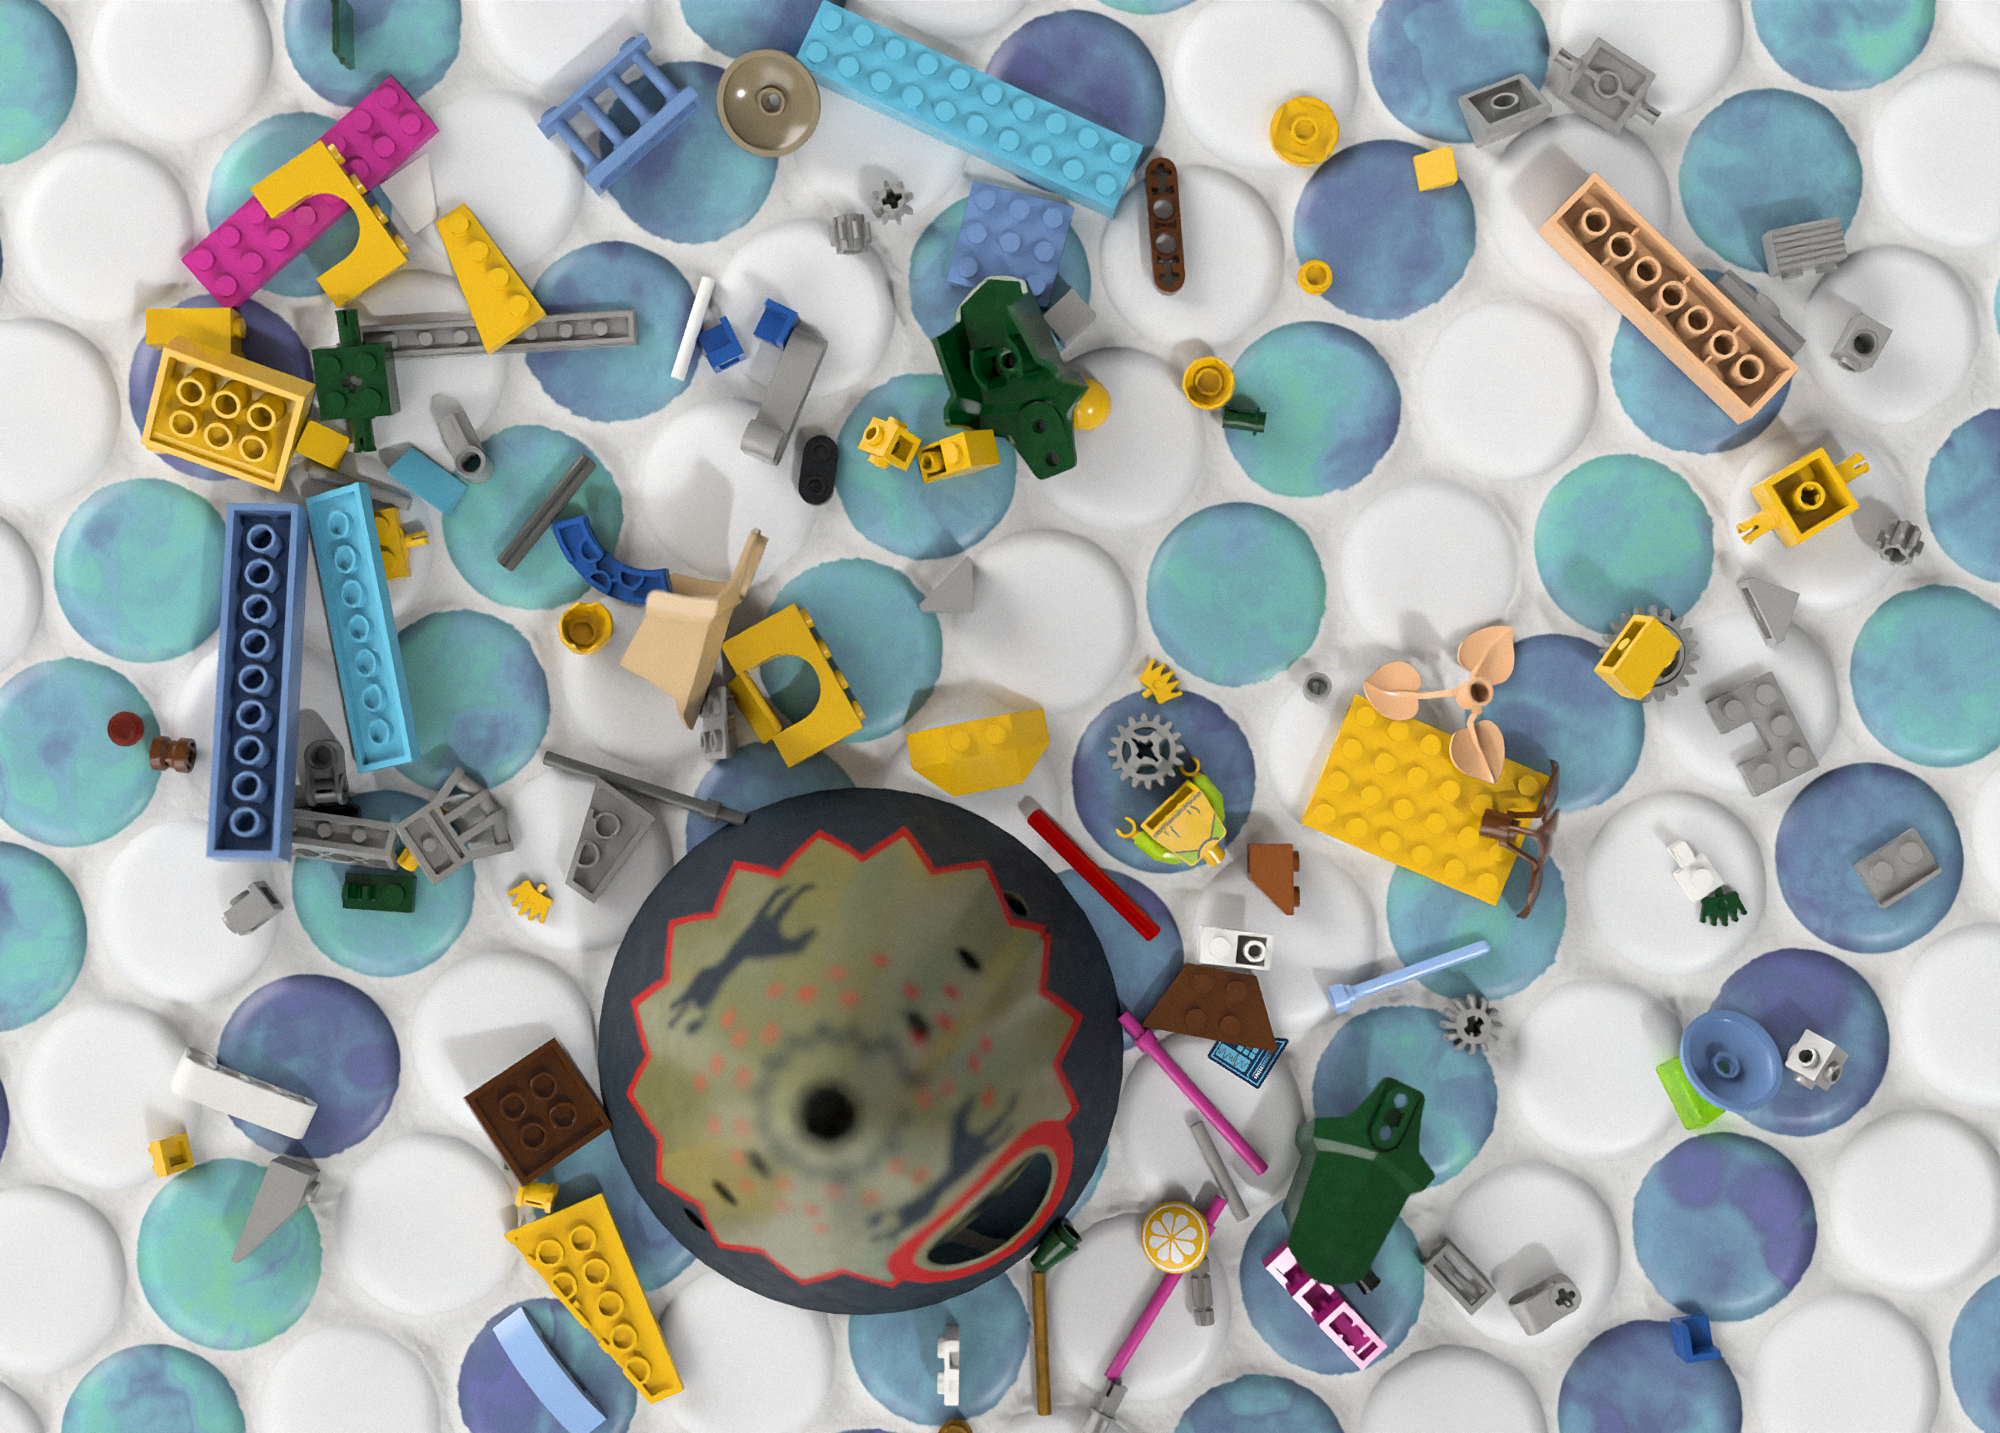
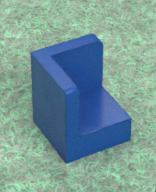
(776, 324)
(722, 346)
(1693, 1338)

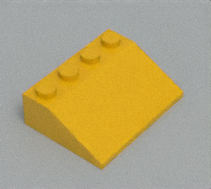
(226, 412)

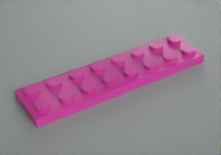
(254, 247)

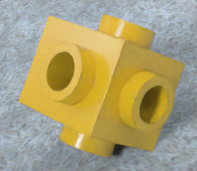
(889, 443)

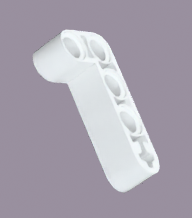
(241, 1095)

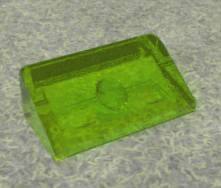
(1689, 1105)

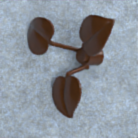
(1505, 827)

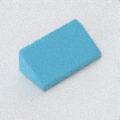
(428, 480)

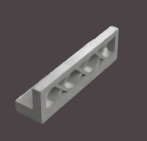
(344, 840)

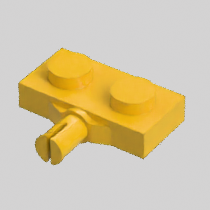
(396, 543)

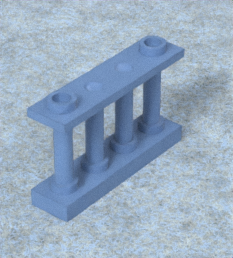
(627, 148)

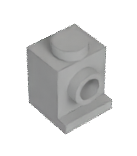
(252, 909)

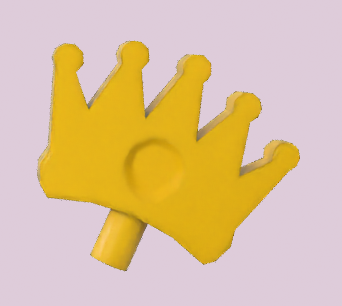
(1157, 684)
(532, 899)

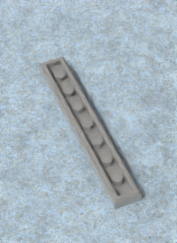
(549, 334)

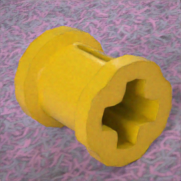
(538, 1195)

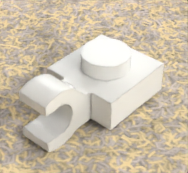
(1695, 874)

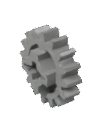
(1158, 739)

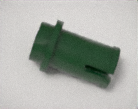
(1244, 419)

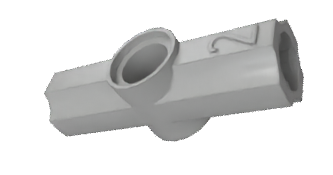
(1761, 312)

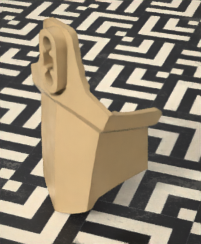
(686, 631)

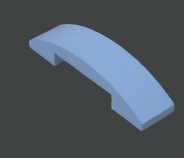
(547, 1375)

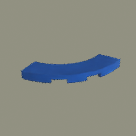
(602, 569)

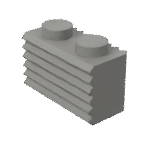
(1804, 248)

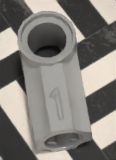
(464, 446)

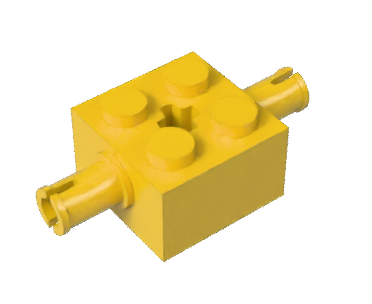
(1782, 504)

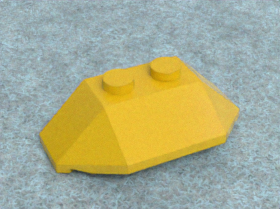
(980, 752)

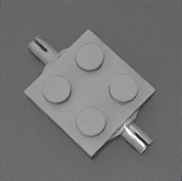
(1607, 86)

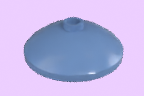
(1743, 1052)

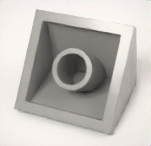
(1503, 109)

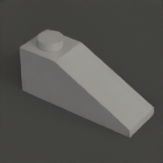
(282, 1194)

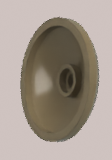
(747, 109)

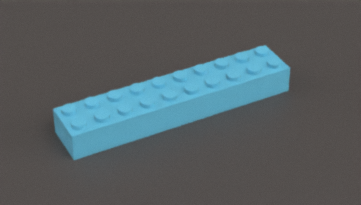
(969, 109)

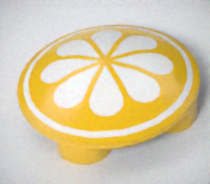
(1175, 1237)

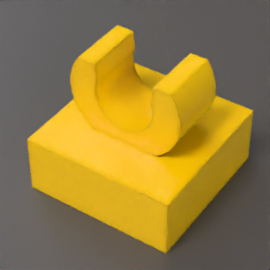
(171, 1154)

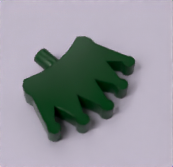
(1720, 907)

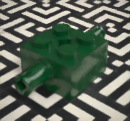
(367, 361)

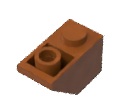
(1271, 872)

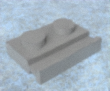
(1897, 868)

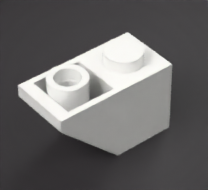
(1234, 948)

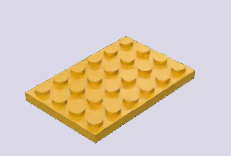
(1405, 801)

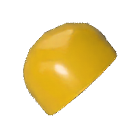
(1208, 383)
(1093, 407)
(586, 628)

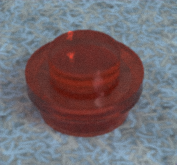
(125, 729)

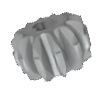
(1458, 1022)

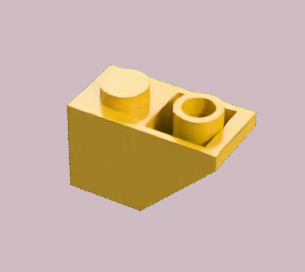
(958, 455)

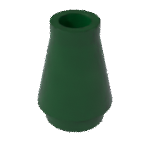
(1056, 1246)

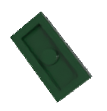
(379, 892)

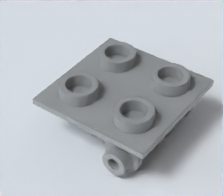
(715, 739)

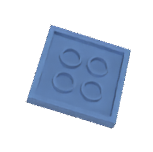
(1012, 237)

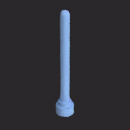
(1345, 995)

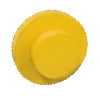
(1315, 277)

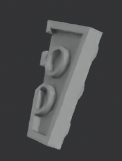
(606, 840)

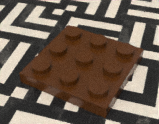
(537, 1112)

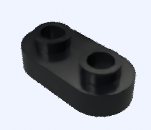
(819, 470)

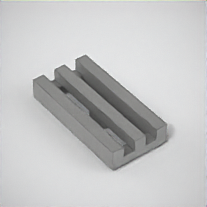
(1437, 1255)

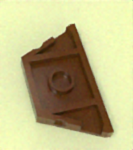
(1214, 1007)

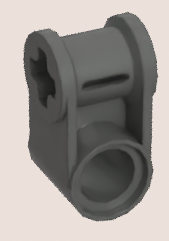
(326, 776)

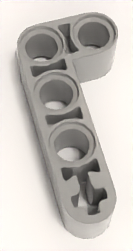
(772, 429)

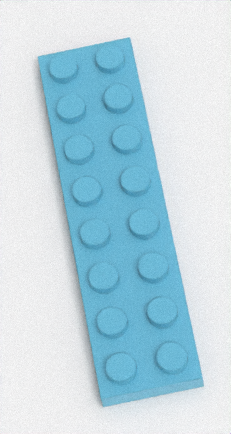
(363, 628)

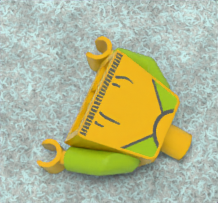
(1185, 824)

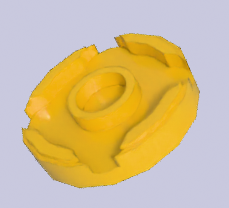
(1304, 132)

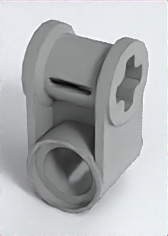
(1541, 1306)

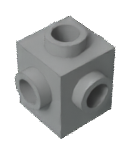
(1815, 1061)

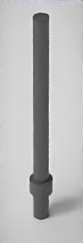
(710, 809)

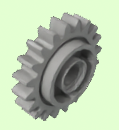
(1674, 673)

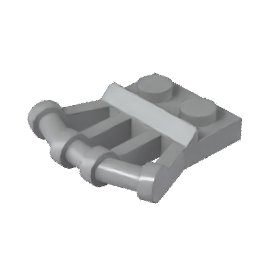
(434, 840)

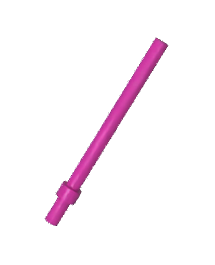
(1146, 1041)
(1157, 1302)

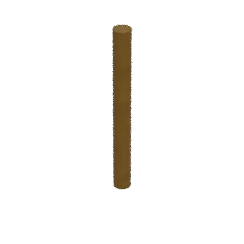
(1041, 1343)

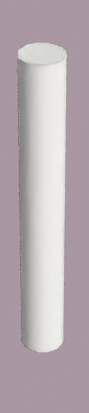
(693, 328)

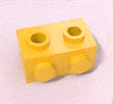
(1638, 657)

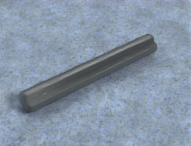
(546, 512)

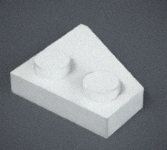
(949, 1379)

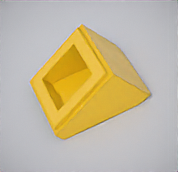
(1435, 169)

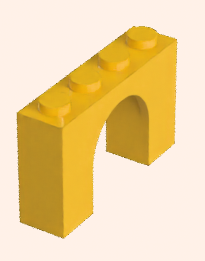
(320, 172)
(210, 326)
(790, 635)

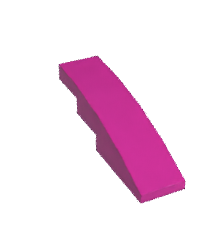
(1326, 1308)

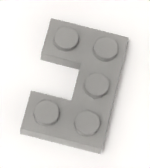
(1787, 747)

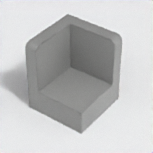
(1069, 317)

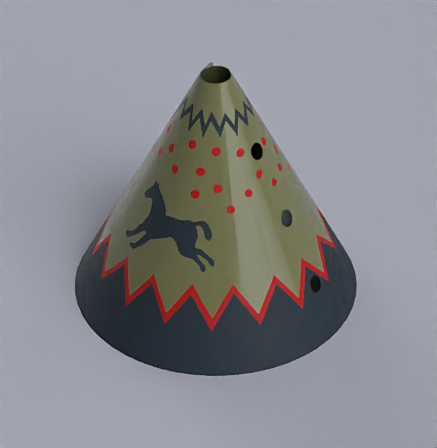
(791, 964)

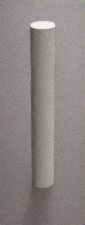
(377, 493)
(1219, 1171)

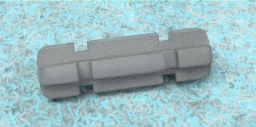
(1202, 1294)

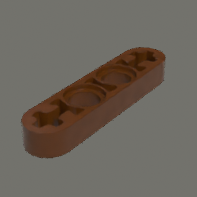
(1168, 226)

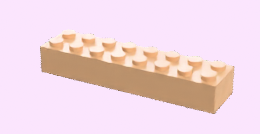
(1668, 299)

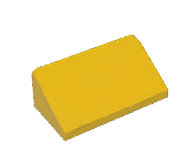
(755, 707)

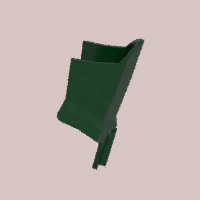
(1010, 374)
(1354, 1183)

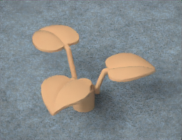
(1490, 658)

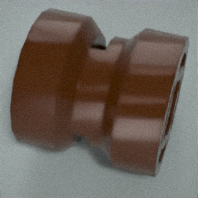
(172, 754)

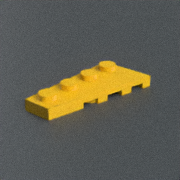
(490, 285)

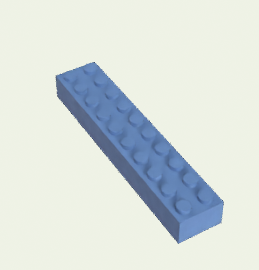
(258, 683)

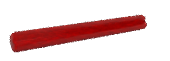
(1093, 875)

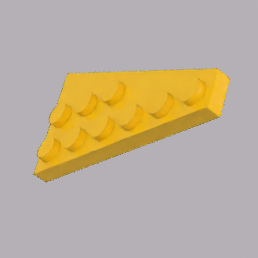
(596, 1280)

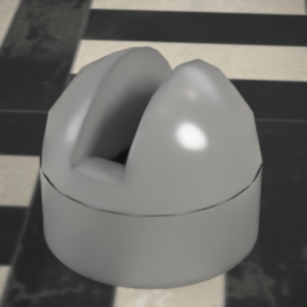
(1324, 687)

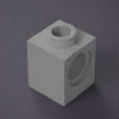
(1871, 333)

